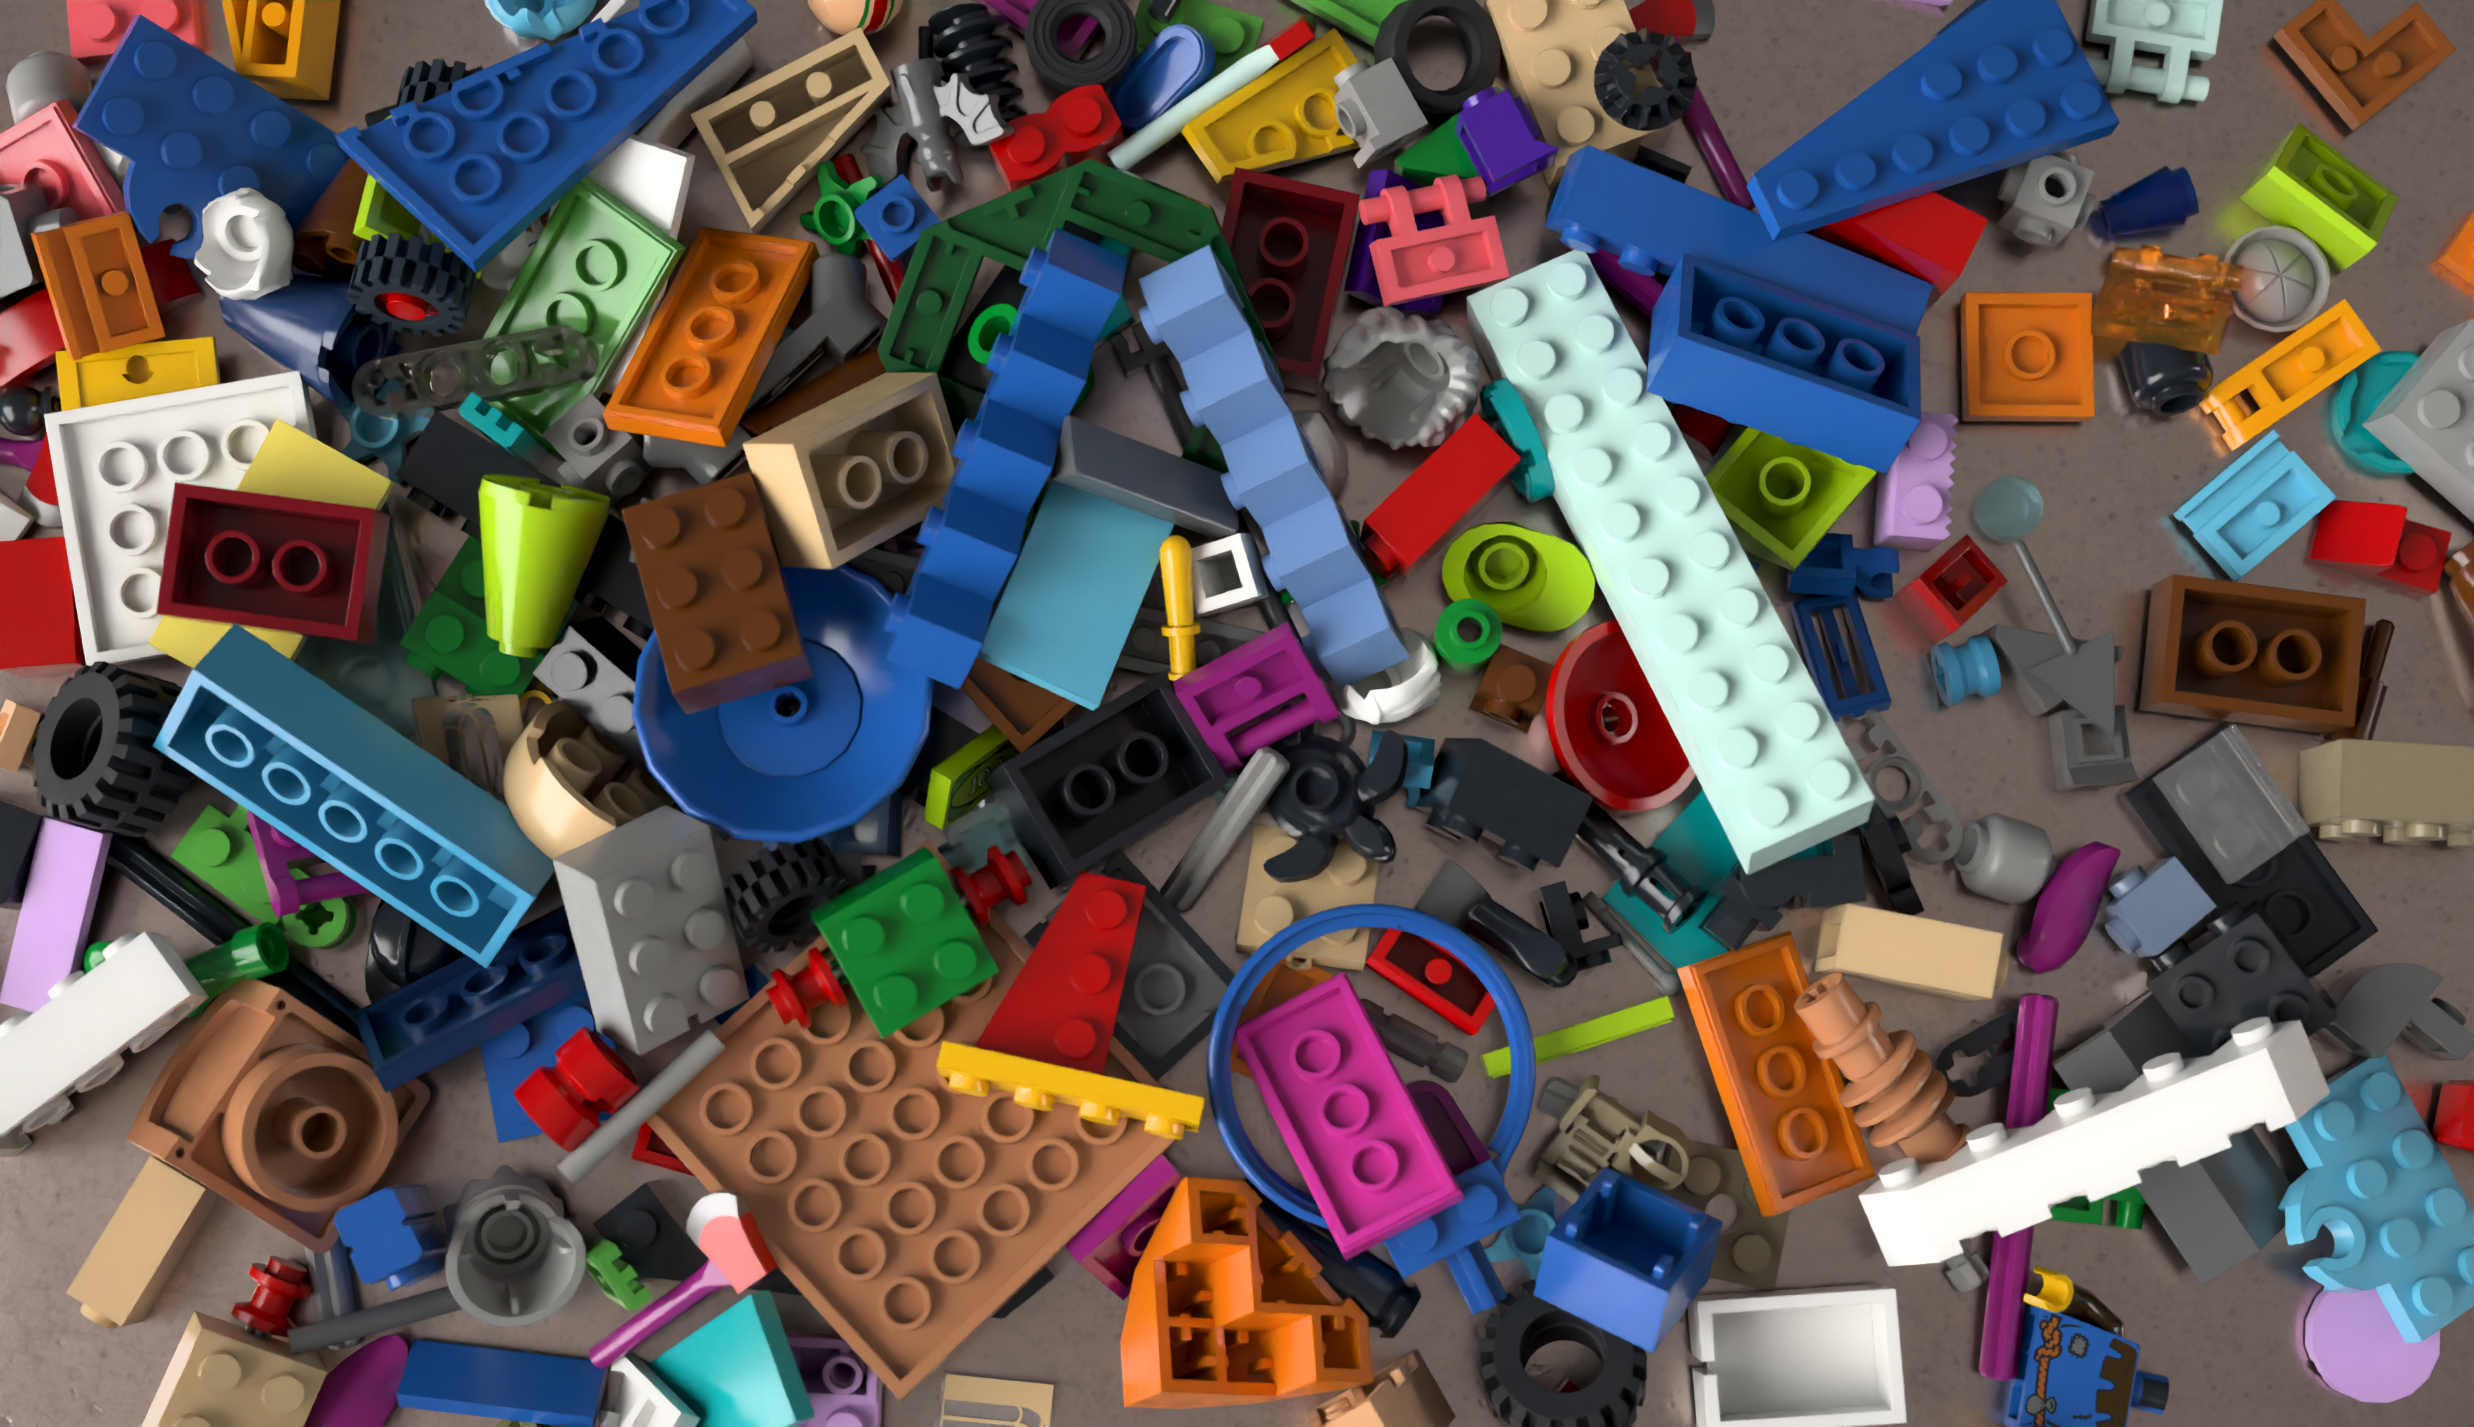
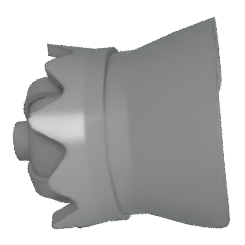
(511, 1250)

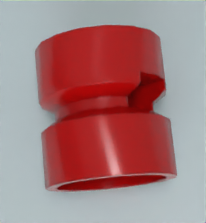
(575, 1091)

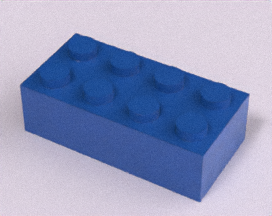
(1784, 364)

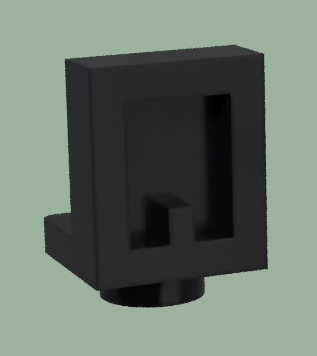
(1565, 918)

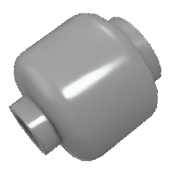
(45, 80)
(2005, 858)

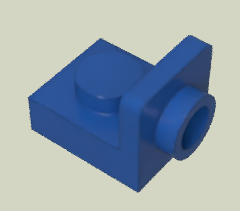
(895, 218)

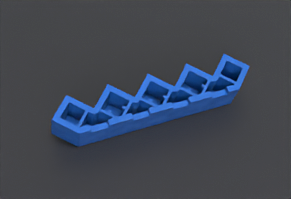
(1004, 457)

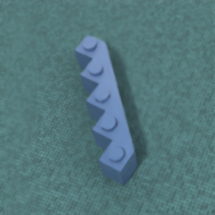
(1272, 467)

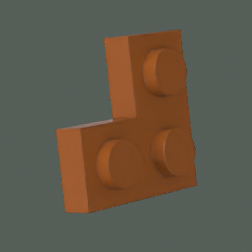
(2358, 72)

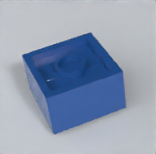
(1628, 1259)

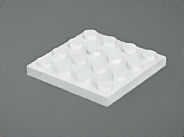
(117, 488)

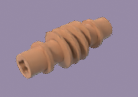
(1885, 1072)

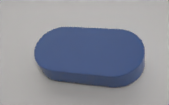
(1163, 75)

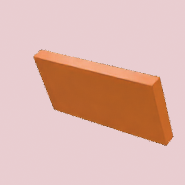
(712, 337)
(1770, 1080)

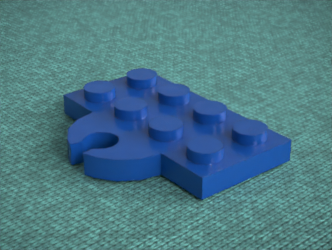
(201, 135)

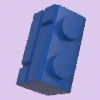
(394, 1236)

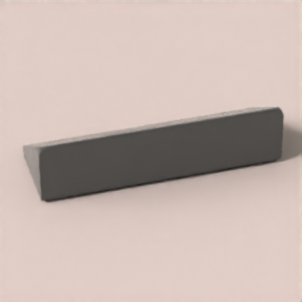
(1143, 478)

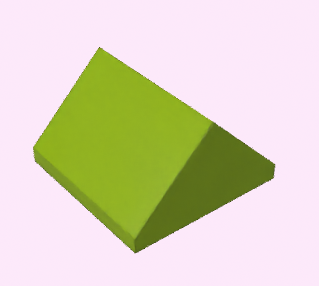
(2322, 196)
(1783, 495)

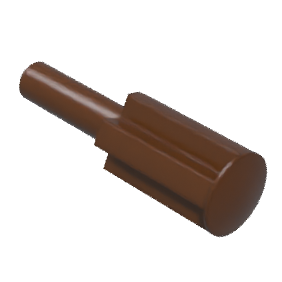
(2370, 688)

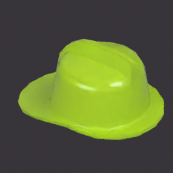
(1521, 575)

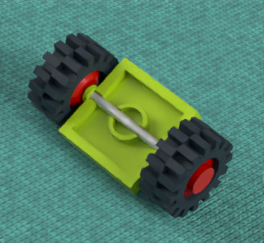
(401, 266)

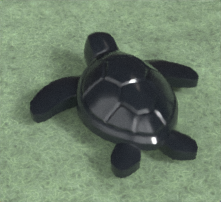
(1332, 802)

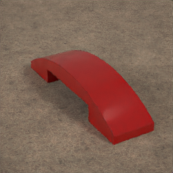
(32, 332)

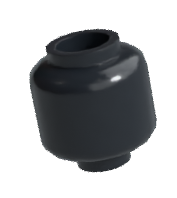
(2165, 376)

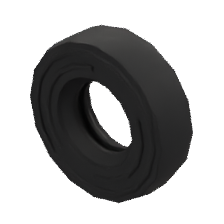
(1067, 73)

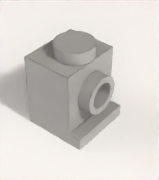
(1376, 109)

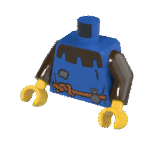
(2077, 1363)

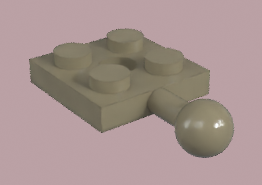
(1753, 1245)

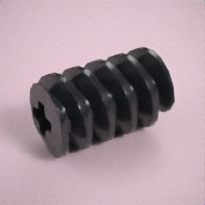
(968, 47)

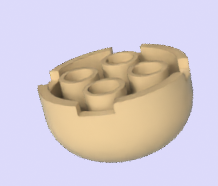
(562, 784)

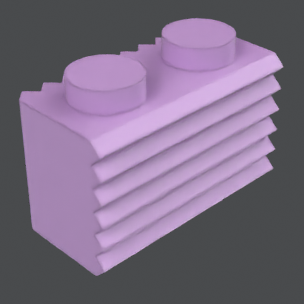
(1915, 488)

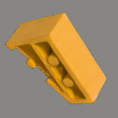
(284, 44)

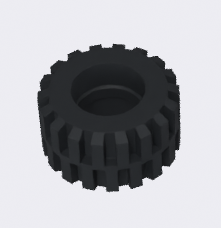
(99, 754)
(1520, 1402)

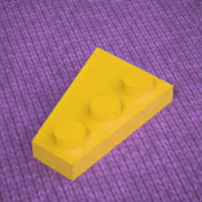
(1278, 116)

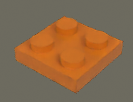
(2027, 356)

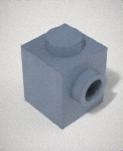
(2154, 907)

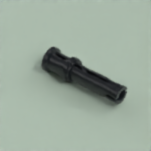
(1644, 872)

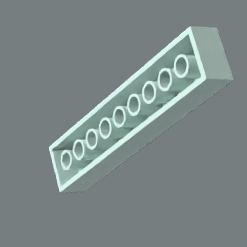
(1671, 565)

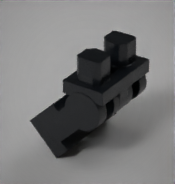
(1753, 899)

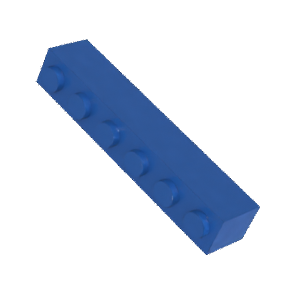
(1658, 219)

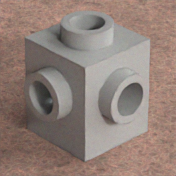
(2036, 214)
(596, 455)

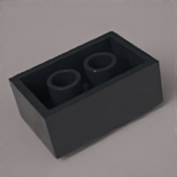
(1105, 780)

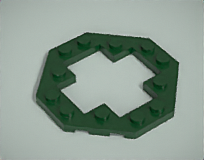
(1007, 230)

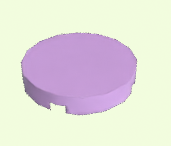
(2363, 1350)

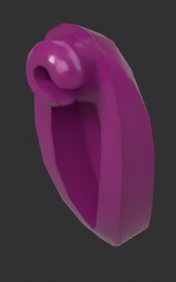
(2068, 908)
(362, 1386)

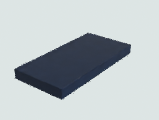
(471, 1003)

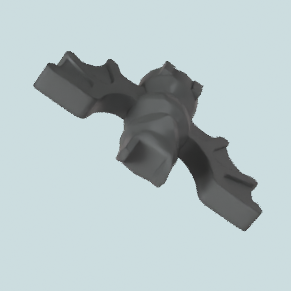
(926, 115)

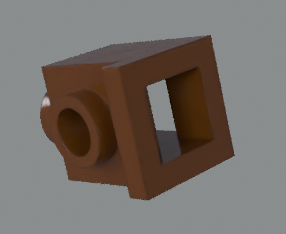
(1512, 688)

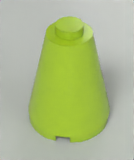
(534, 556)

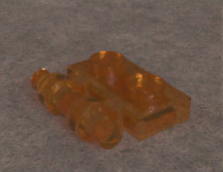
(2162, 312)

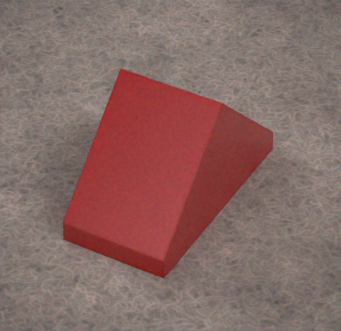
(1950, 590)

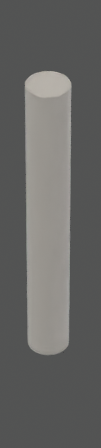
(641, 1107)

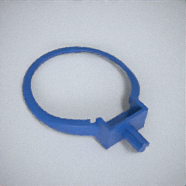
(1486, 1202)

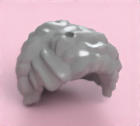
(1402, 378)

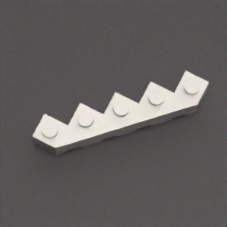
(2094, 1143)

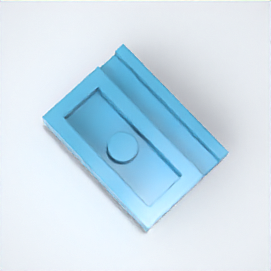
(2254, 506)

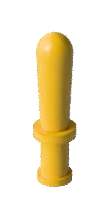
(1178, 595)

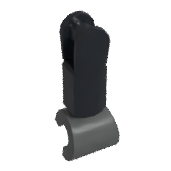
(1469, 907)

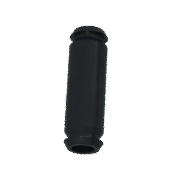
(1363, 1278)

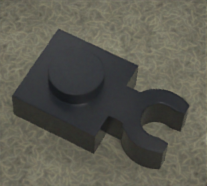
(1885, 845)

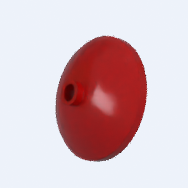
(1635, 756)

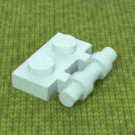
(2160, 26)

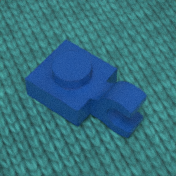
(1837, 567)

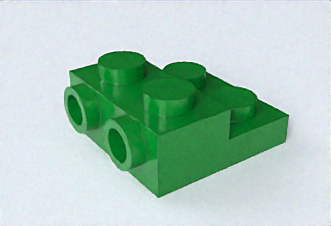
(453, 633)

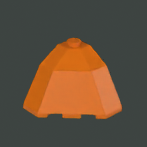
(1234, 1310)

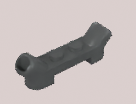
(838, 326)

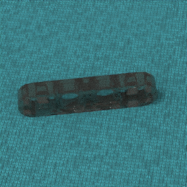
(475, 376)

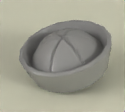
(2282, 279)

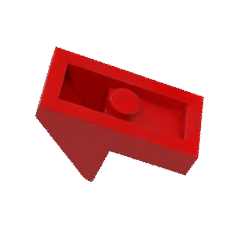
(2379, 545)

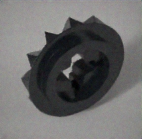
(1654, 106)

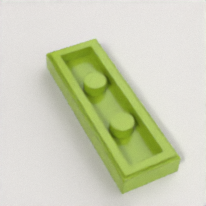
(1584, 1035)

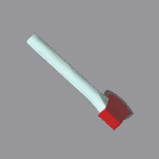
(1213, 92)

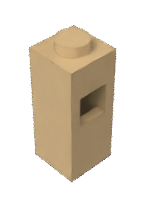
(142, 1245)

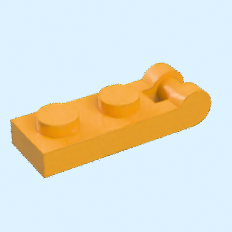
(2291, 373)

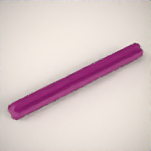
(2013, 1252)

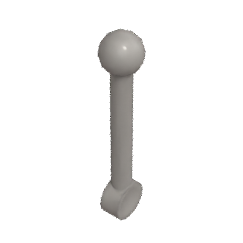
(1667, 982)

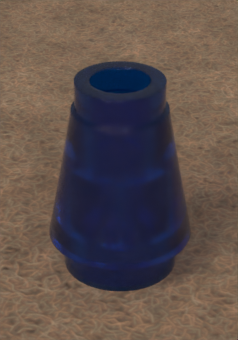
(2151, 203)

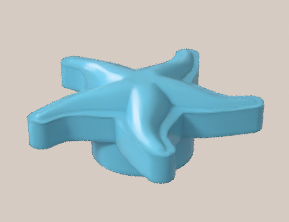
(381, 437)
(1527, 1236)

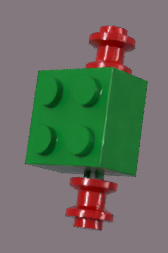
(902, 940)

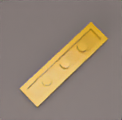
(1042, 1084)

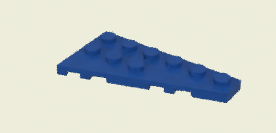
(1965, 105)
(534, 125)

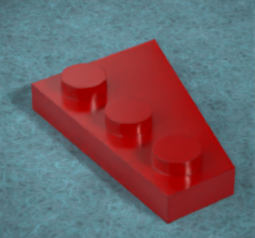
(1073, 981)

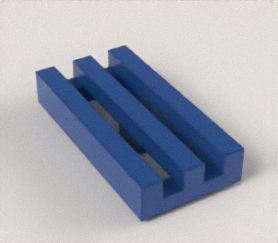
(1854, 702)

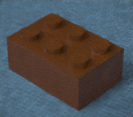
(717, 593)
(2253, 654)

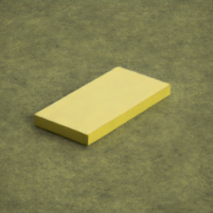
(290, 467)

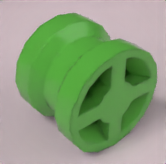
(336, 921)

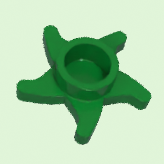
(836, 209)

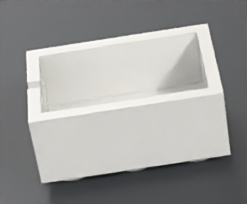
(1798, 1358)

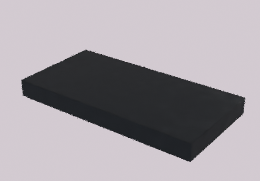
(2293, 886)

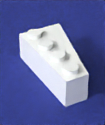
(84, 1030)

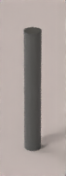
(371, 1320)

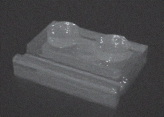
(2231, 804)

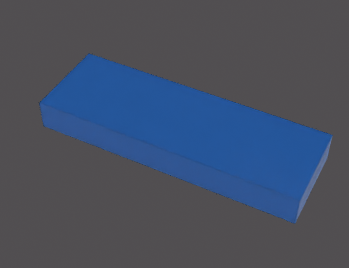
(502, 1384)

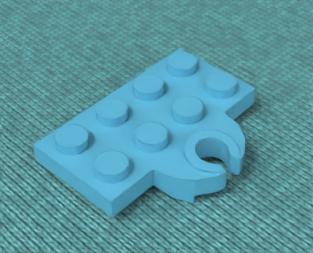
(2384, 1199)

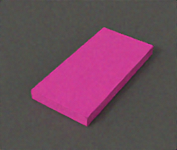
(1346, 1116)

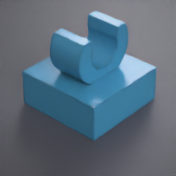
(1419, 763)

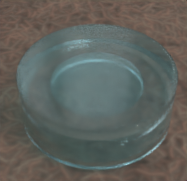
(2009, 508)

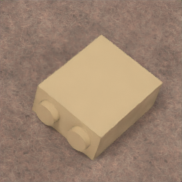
(1910, 953)

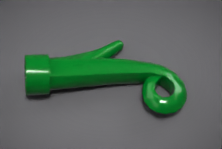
(250, 955)

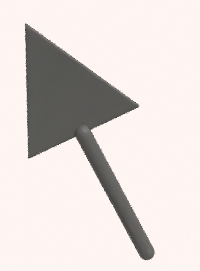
(2083, 672)

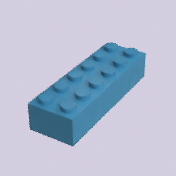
(355, 794)

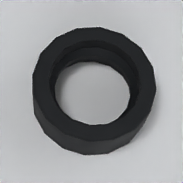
(1480, 41)

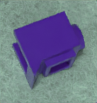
(1501, 139)

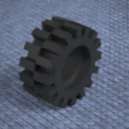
(779, 890)

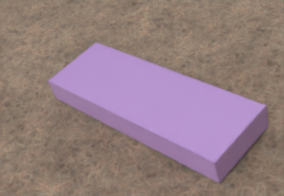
(55, 911)

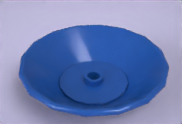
(803, 772)

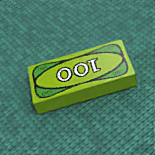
(959, 780)

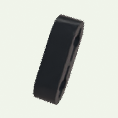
(1972, 1042)

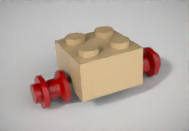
(239, 1373)

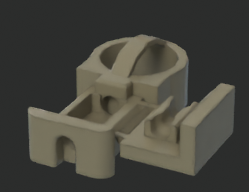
(1598, 1135)

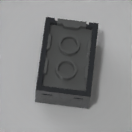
(1169, 983)

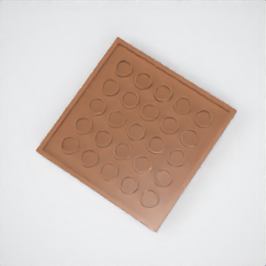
(882, 1185)

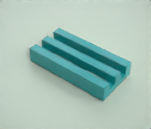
(502, 431)

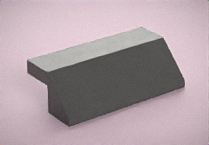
(2210, 1208)

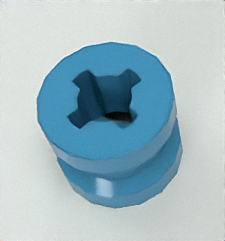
(1965, 669)

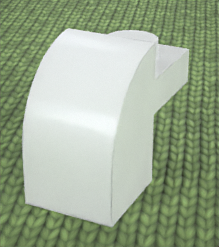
(1224, 577)

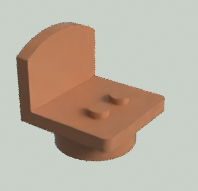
(276, 1112)

